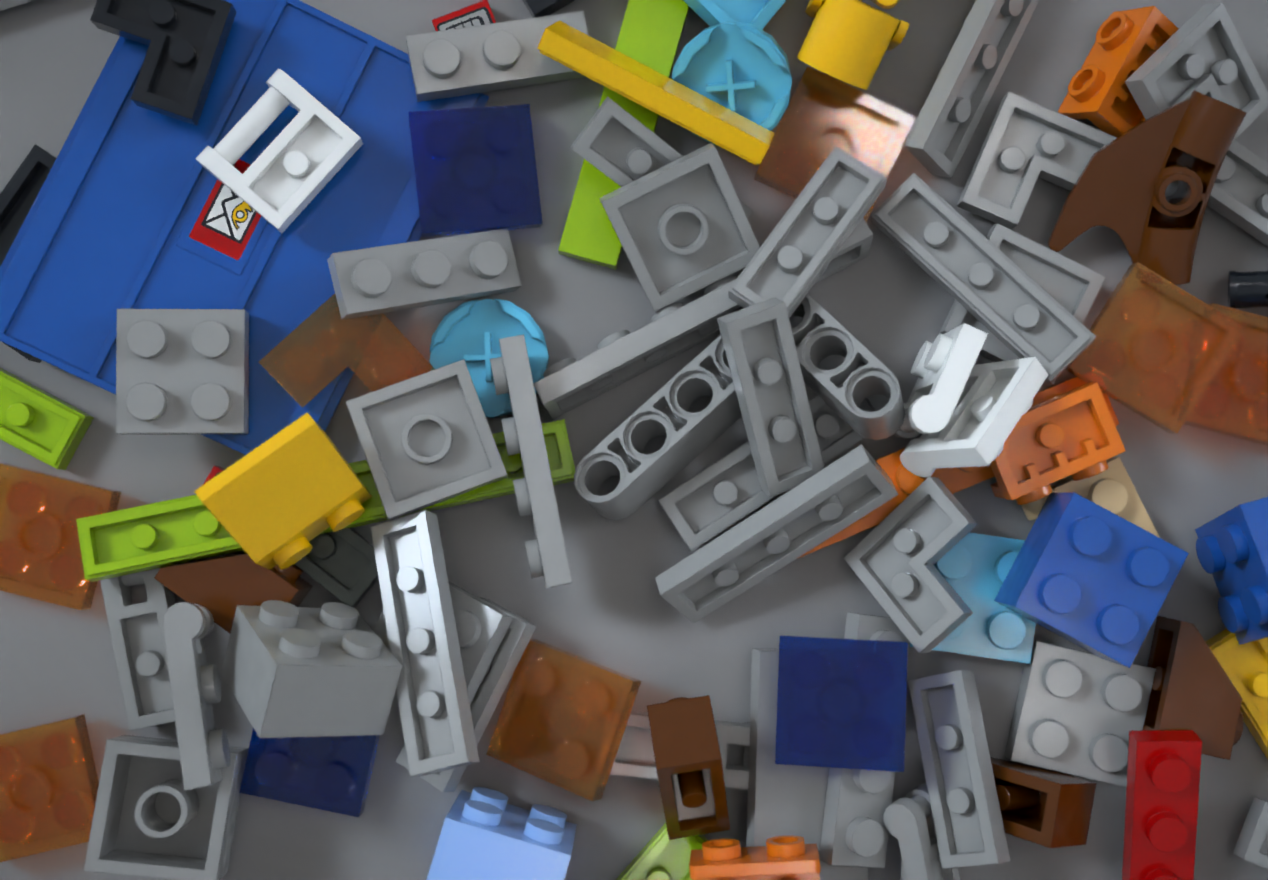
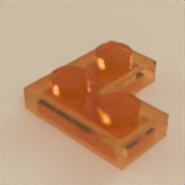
(328, 345)

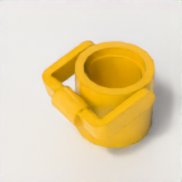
(849, 39)

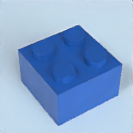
(1237, 556)
(1091, 577)

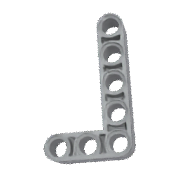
(710, 375)

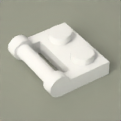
(294, 163)
(941, 375)
(982, 419)

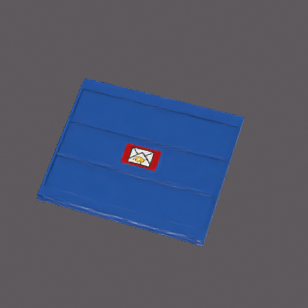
(149, 228)

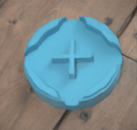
(738, 70)
(474, 335)

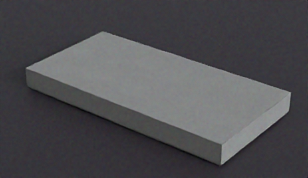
(780, 795)

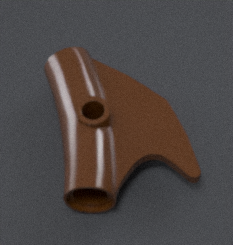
(1129, 178)

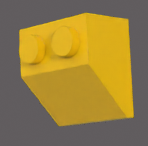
(286, 494)

